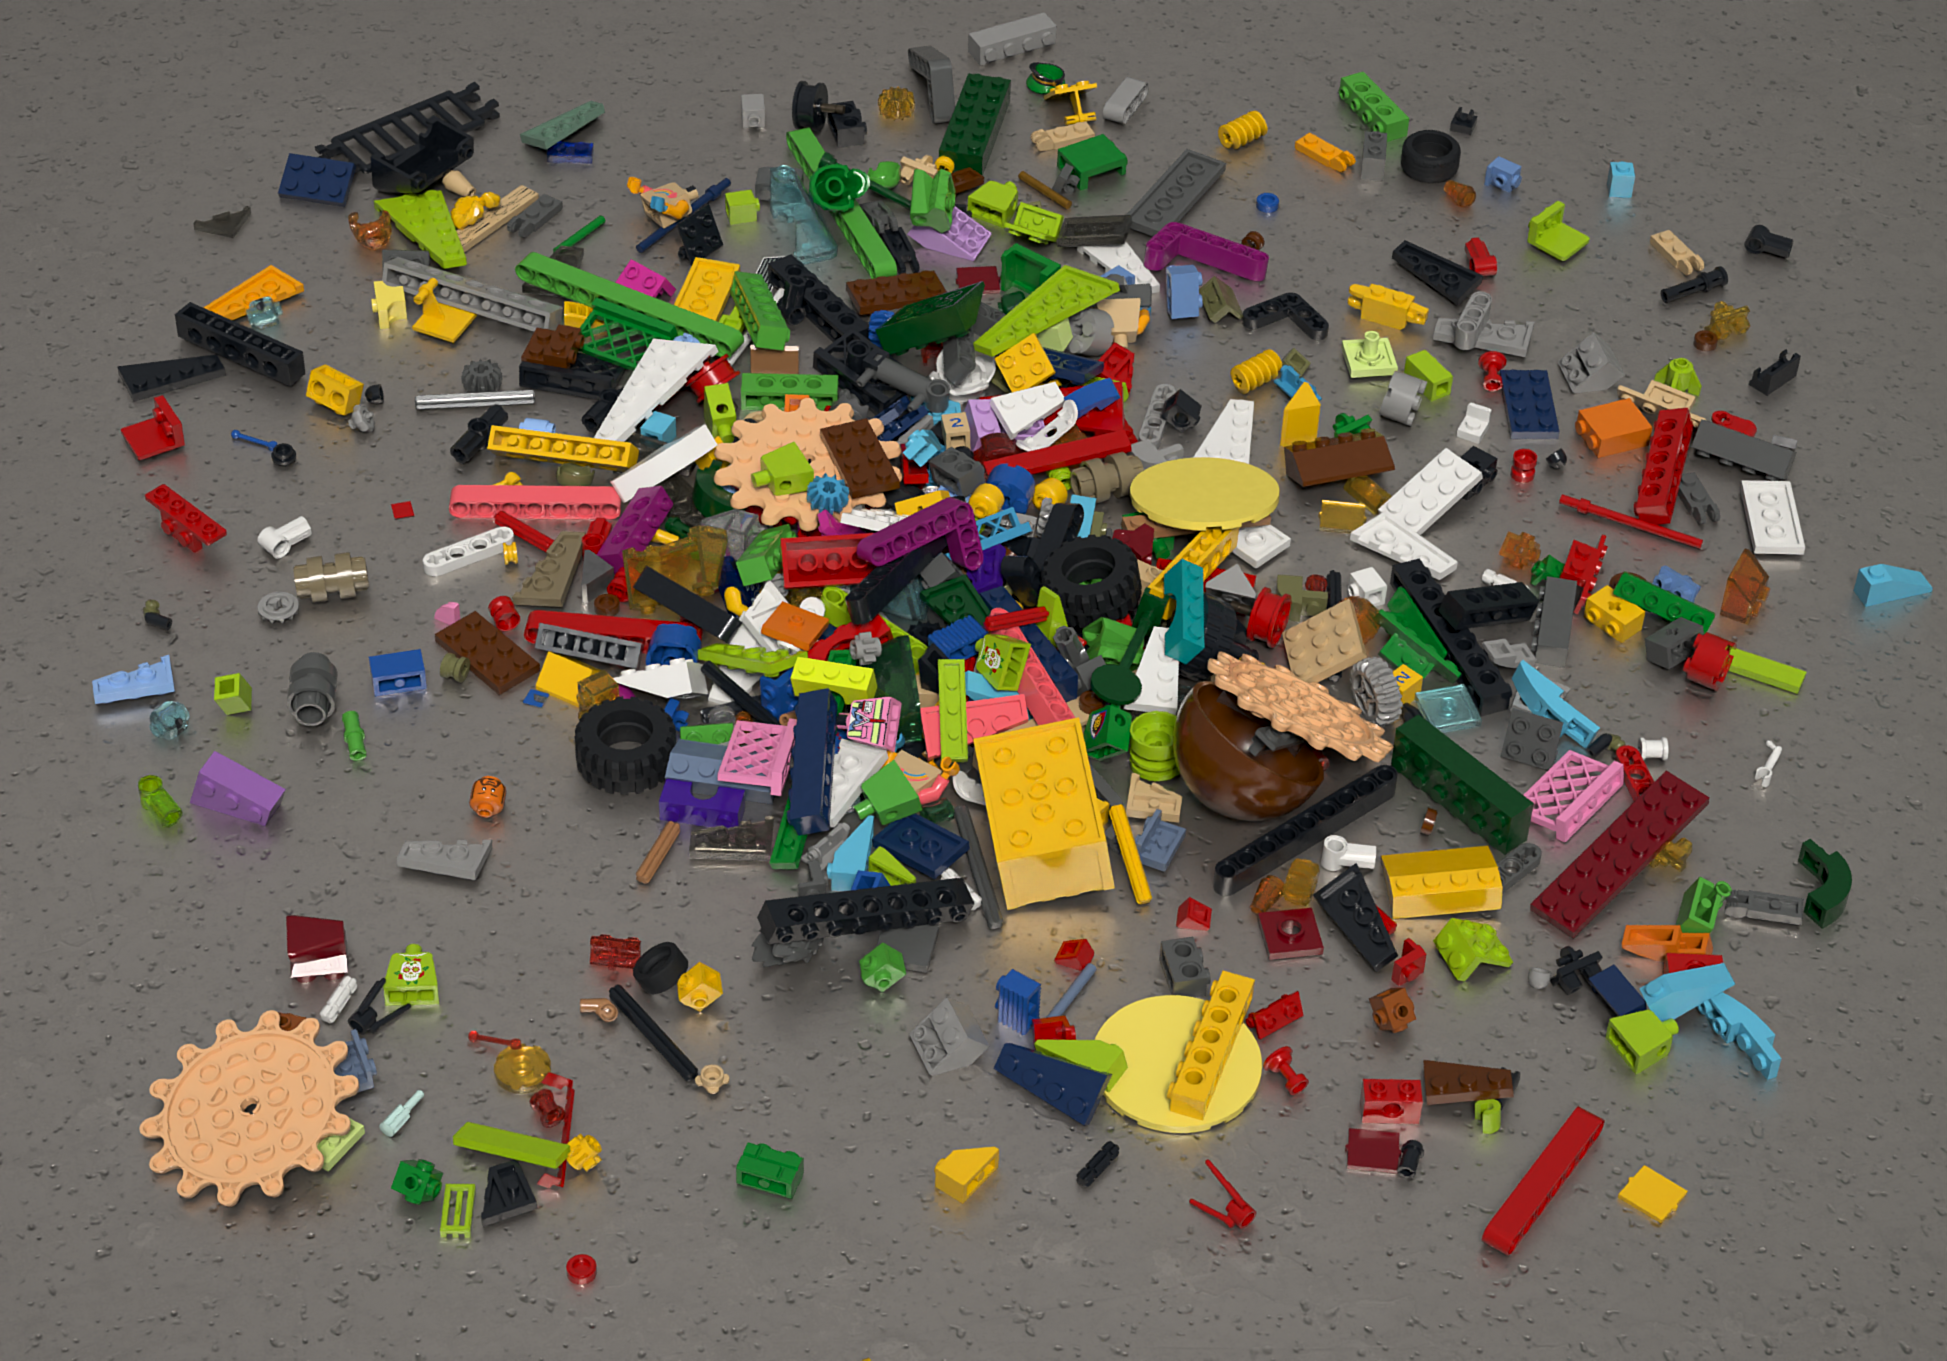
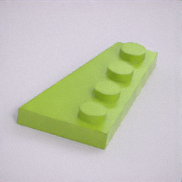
(750, 659)

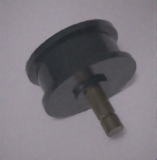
(811, 106)

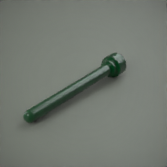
(829, 159)

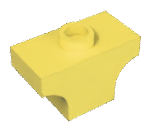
(388, 303)

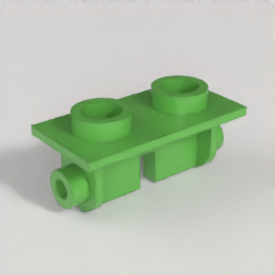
(707, 733)

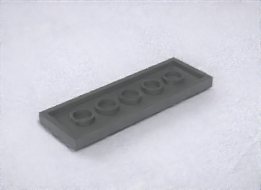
(1175, 192)

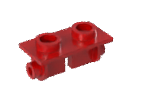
(1276, 1015)

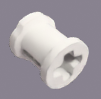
(1653, 748)

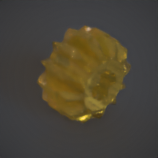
(896, 103)
(1301, 881)

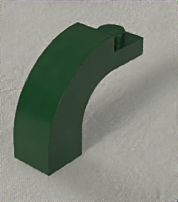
(709, 497)
(1833, 872)

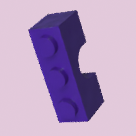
(681, 806)

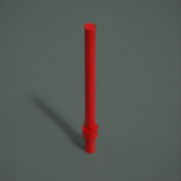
(1584, 506)

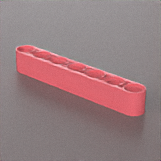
(535, 501)
(1038, 688)

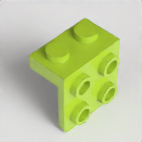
(1037, 223)
(1553, 236)
(1468, 944)

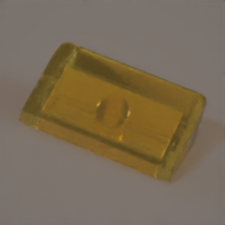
(1367, 492)

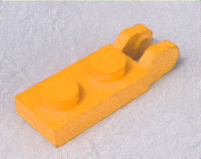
(1324, 152)

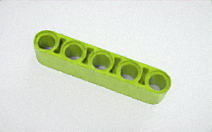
(839, 615)

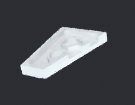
(1023, 408)

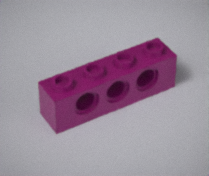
(636, 524)

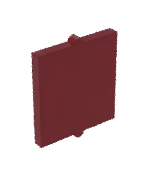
(972, 275)
(1373, 1150)

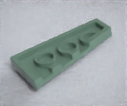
(558, 128)

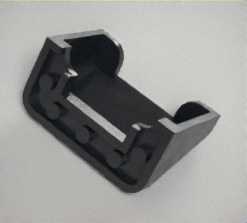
(437, 154)

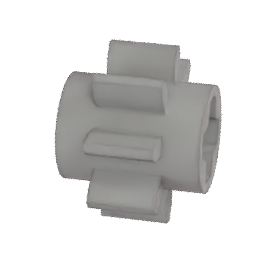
(865, 648)

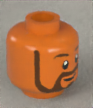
(488, 796)

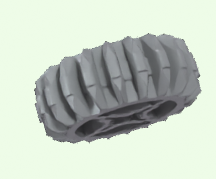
(1376, 691)

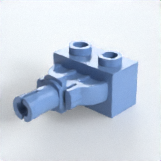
(1183, 291)

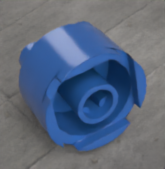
(1015, 484)
(672, 643)

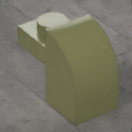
(1303, 601)

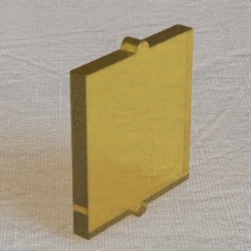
(1341, 516)

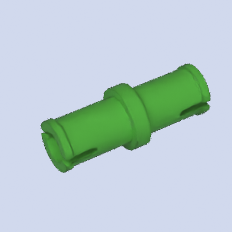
(354, 735)

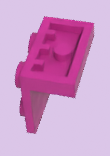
(645, 280)

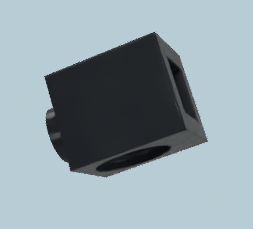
(1181, 411)

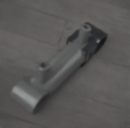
(877, 366)

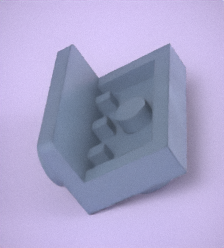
(1159, 842)
(358, 1063)

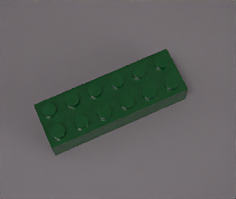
(976, 122)
(1462, 784)

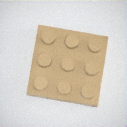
(1325, 643)

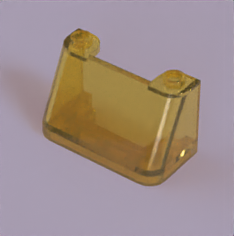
(690, 562)

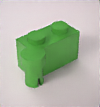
(1701, 905)

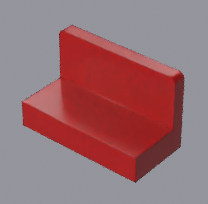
(911, 471)

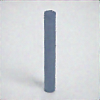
(1073, 991)

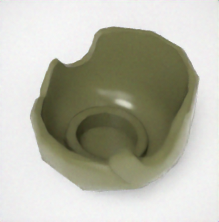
(574, 475)

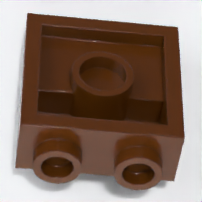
(554, 347)

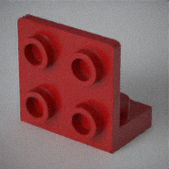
(155, 434)

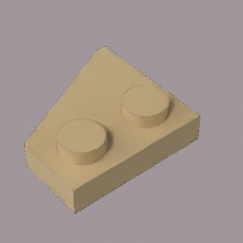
(1146, 798)

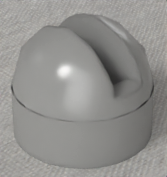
(1538, 977)

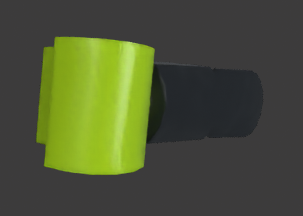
(1490, 1110)

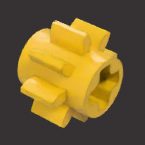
(584, 1152)

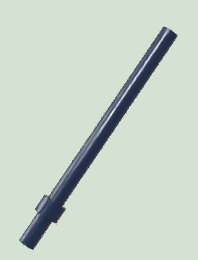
(711, 194)

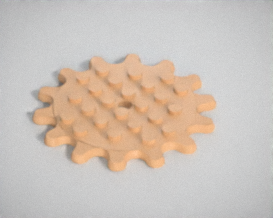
(775, 432)
(1299, 707)
(206, 1104)

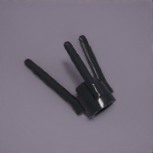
(365, 1016)

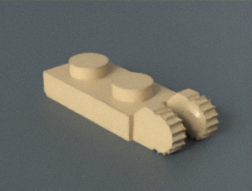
(1061, 136)
(1676, 252)

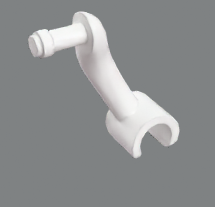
(1765, 772)

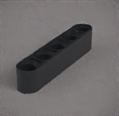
(687, 604)

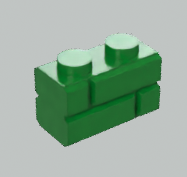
(770, 1170)

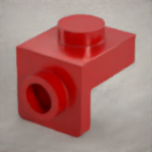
(1410, 964)
(1052, 1029)

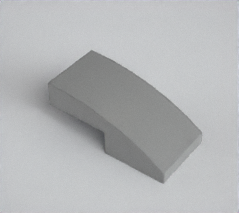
(1508, 655)

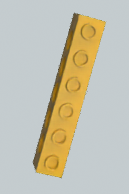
(562, 448)
(1205, 550)
(1211, 1046)

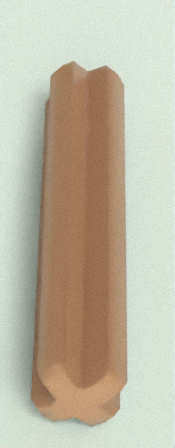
(657, 852)

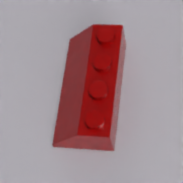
(822, 561)

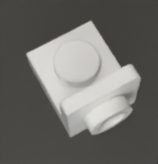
(1475, 423)

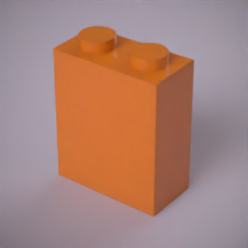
(1613, 428)

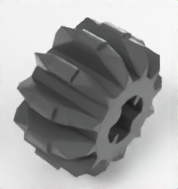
(481, 377)

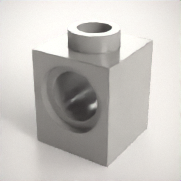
(753, 111)

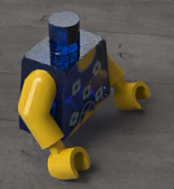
(735, 595)

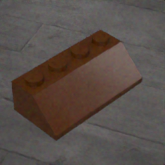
(1338, 457)

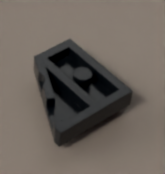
(506, 1193)

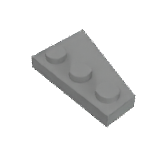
(455, 860)

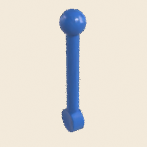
(236, 434)

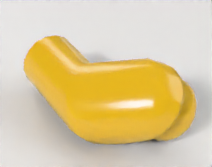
(664, 537)

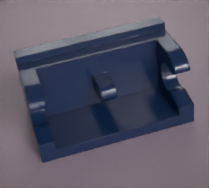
(1617, 991)

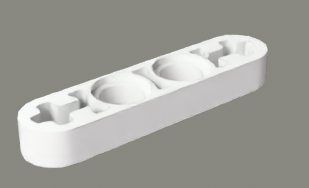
(442, 562)

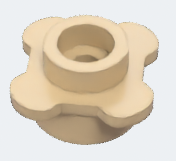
(712, 1078)

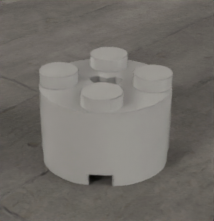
(1090, 332)
(1403, 398)

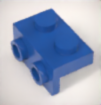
(778, 694)

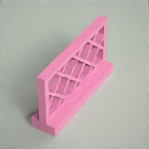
(778, 757)
(1585, 801)

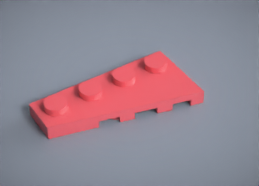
(983, 719)

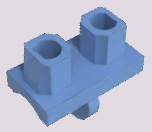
(1676, 583)

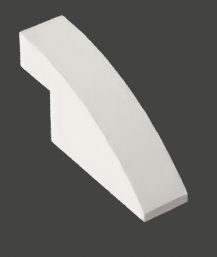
(664, 462)

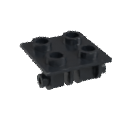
(699, 235)

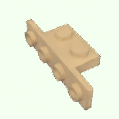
(1659, 398)

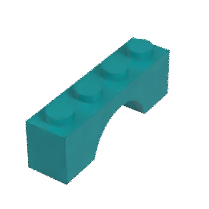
(1186, 632)

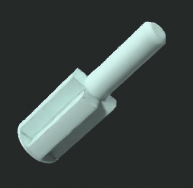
(400, 1115)

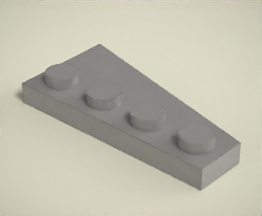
(1495, 337)

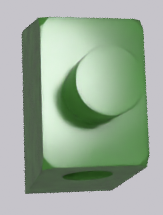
(888, 796)

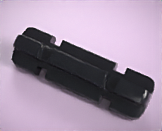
(1097, 1164)

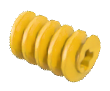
(1242, 130)
(1256, 371)

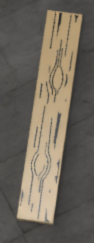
(494, 218)

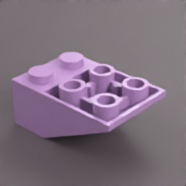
(962, 240)
(984, 421)

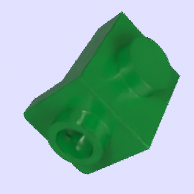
(1547, 567)

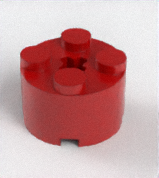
(1710, 660)

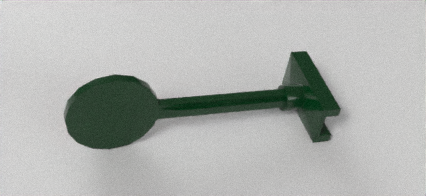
(1117, 682)

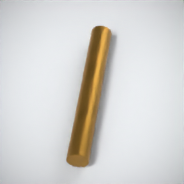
(1050, 193)

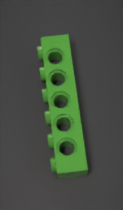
(759, 311)

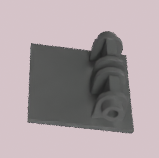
(1532, 739)

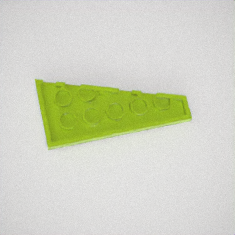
(427, 221)
(1052, 302)

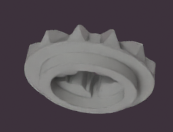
(1044, 513)
(273, 601)

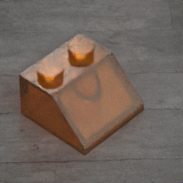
(1745, 589)

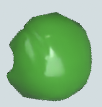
(887, 174)

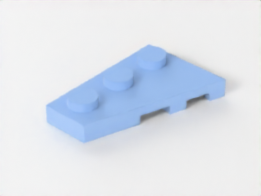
(145, 681)

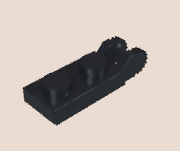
(900, 249)

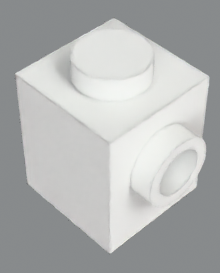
(1367, 585)

